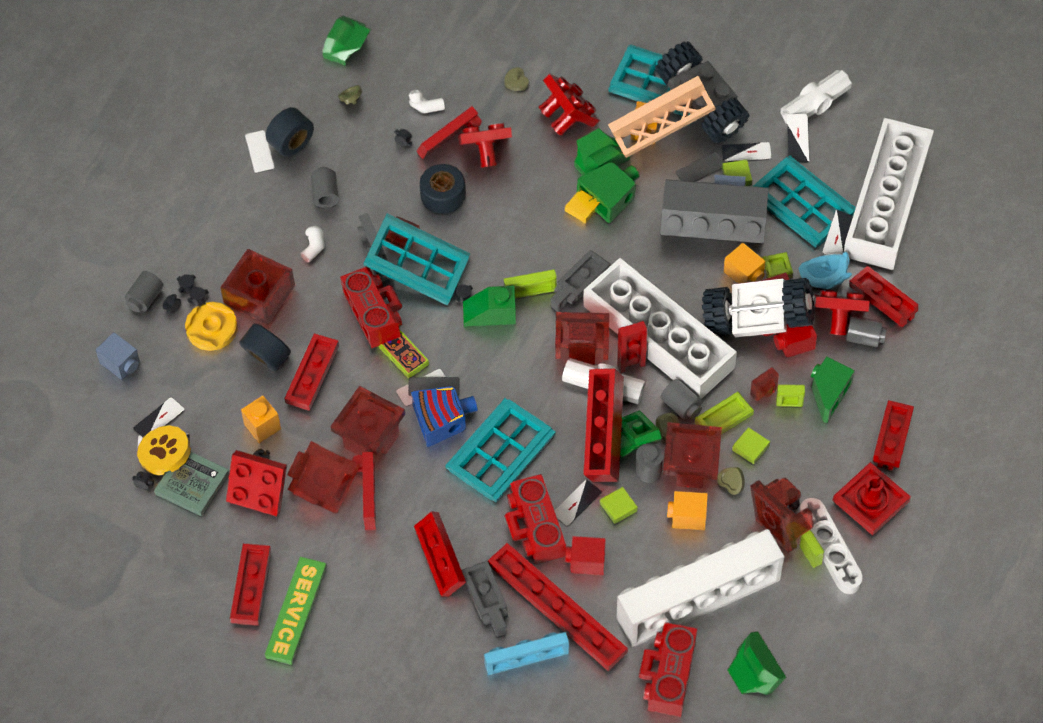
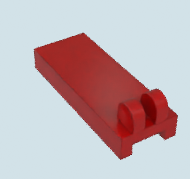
(467, 118)
(884, 296)
(632, 346)
(893, 435)
(367, 466)

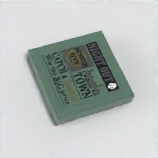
(193, 484)

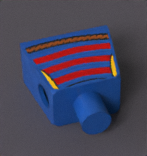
(441, 413)

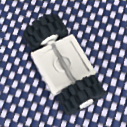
(759, 307)

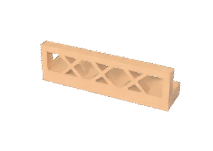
(661, 108)

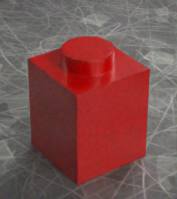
(586, 555)

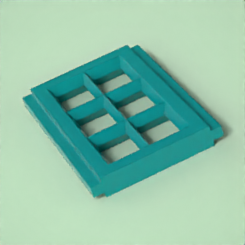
(633, 92)
(816, 185)
(407, 278)
(518, 465)

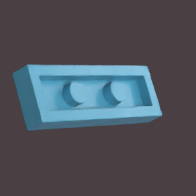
(526, 653)

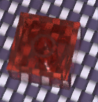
(257, 286)

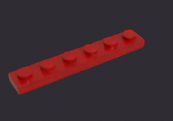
(558, 606)

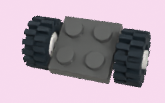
(685, 64)

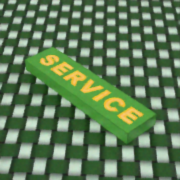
(295, 610)

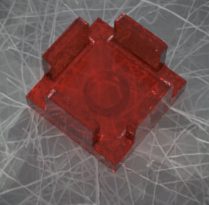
(582, 335)
(368, 423)
(692, 453)
(322, 476)
(772, 513)

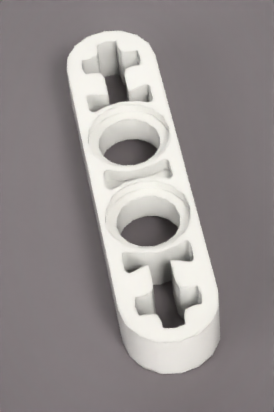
(834, 544)

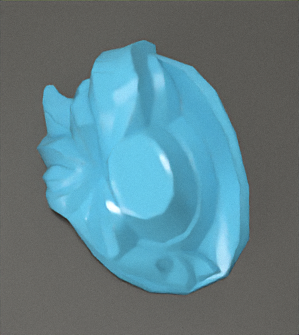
(826, 270)

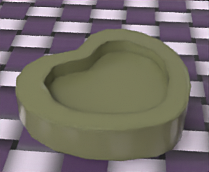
(516, 80)
(351, 94)
(662, 421)
(732, 479)

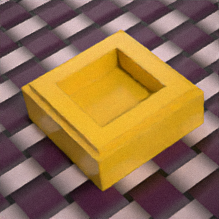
(581, 207)

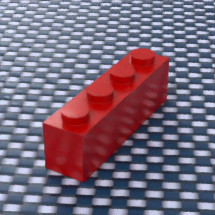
(603, 425)

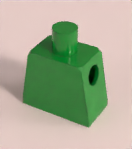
(611, 188)

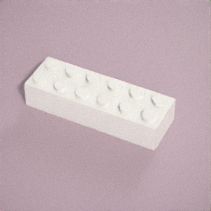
(888, 193)
(674, 337)
(699, 587)

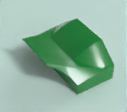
(344, 39)
(597, 150)
(637, 431)
(755, 667)

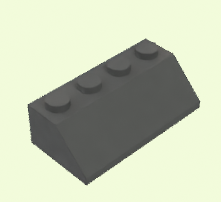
(714, 211)

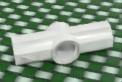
(818, 97)
(578, 374)

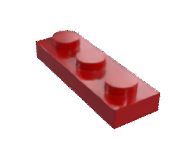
(311, 372)
(440, 554)
(250, 584)

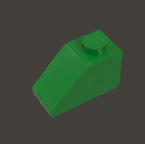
(490, 307)
(830, 386)

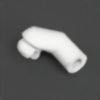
(424, 105)
(316, 241)

